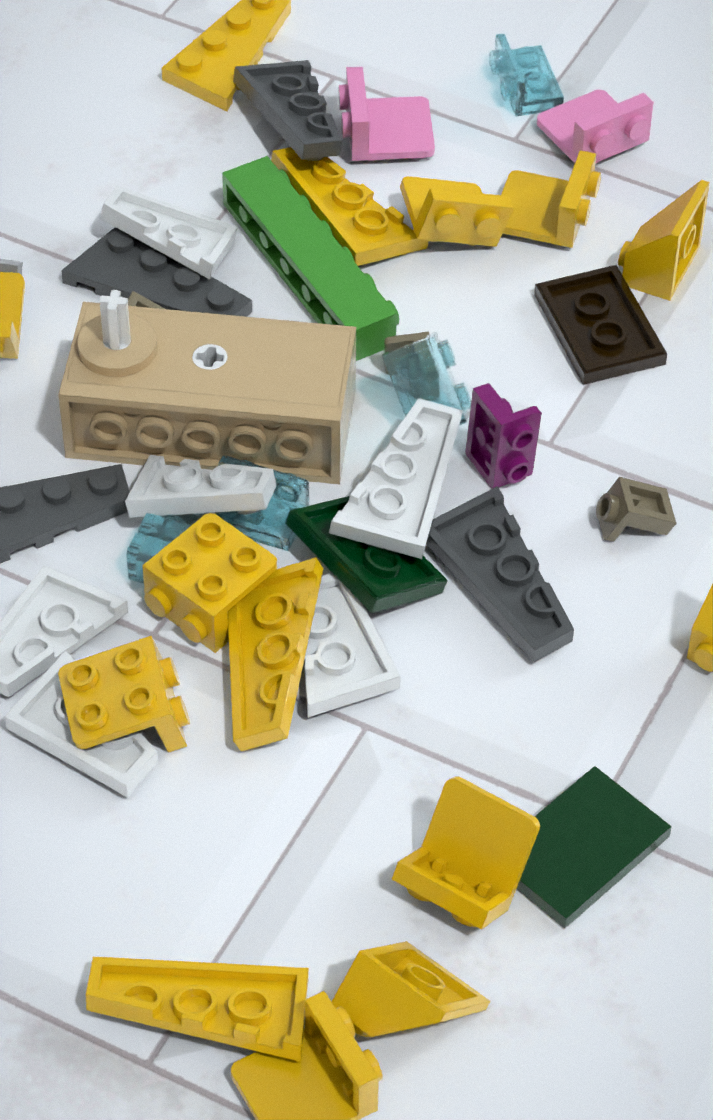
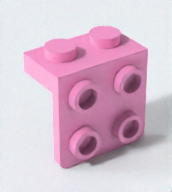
(598, 124)
(384, 125)

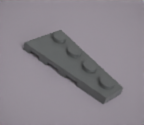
(292, 105)
(130, 265)
(45, 507)
(493, 563)

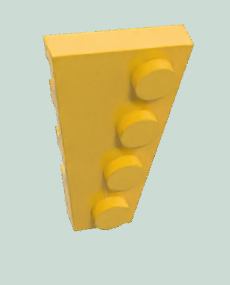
(234, 40)
(268, 652)
(218, 1002)

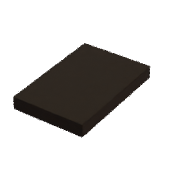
(600, 324)

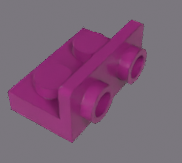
(501, 441)

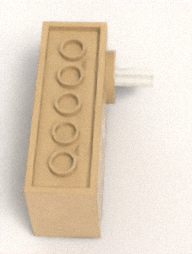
(208, 389)

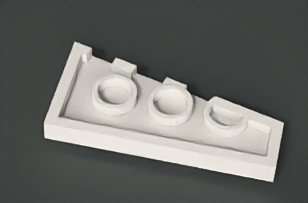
(403, 487)

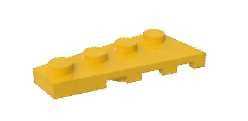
(349, 209)

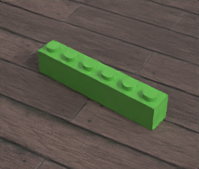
(307, 254)

